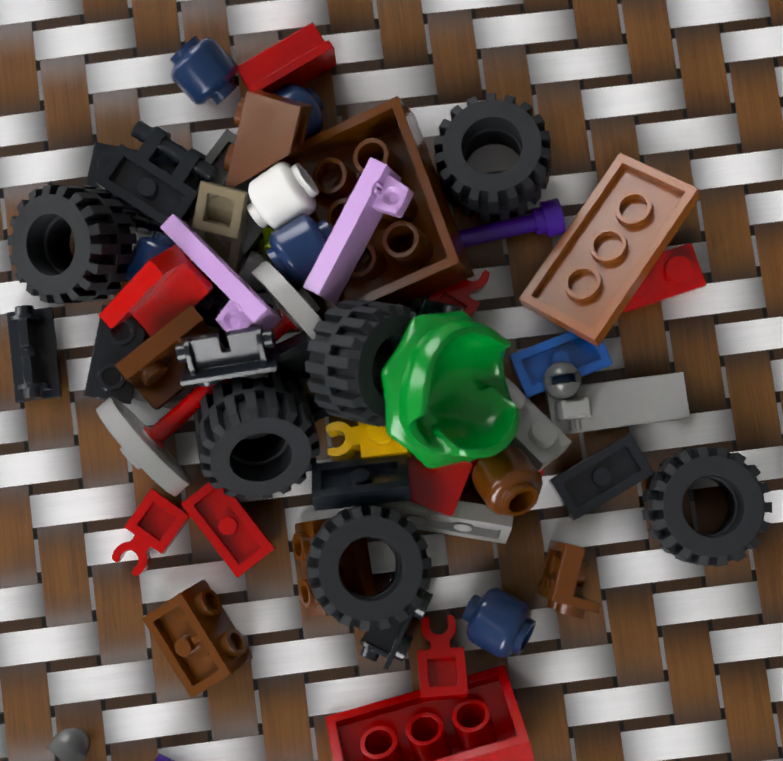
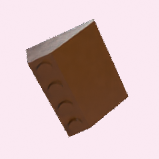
(405, 254)

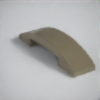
(222, 224)

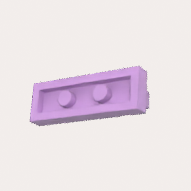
(374, 194)
(245, 306)

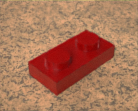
(671, 276)
(228, 528)

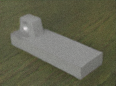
(621, 404)
(468, 520)

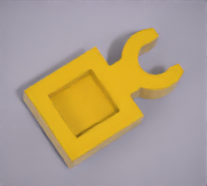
(366, 438)

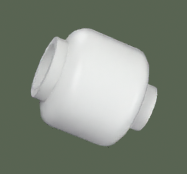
(281, 195)

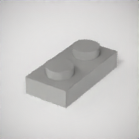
(535, 432)

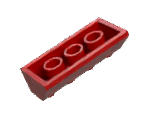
(408, 729)

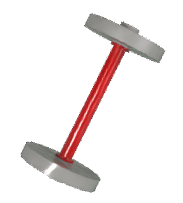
(145, 445)

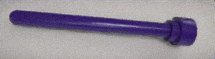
(545, 219)

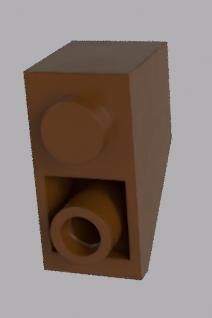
(268, 133)

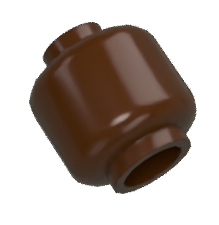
(508, 481)

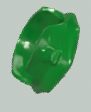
(449, 390)

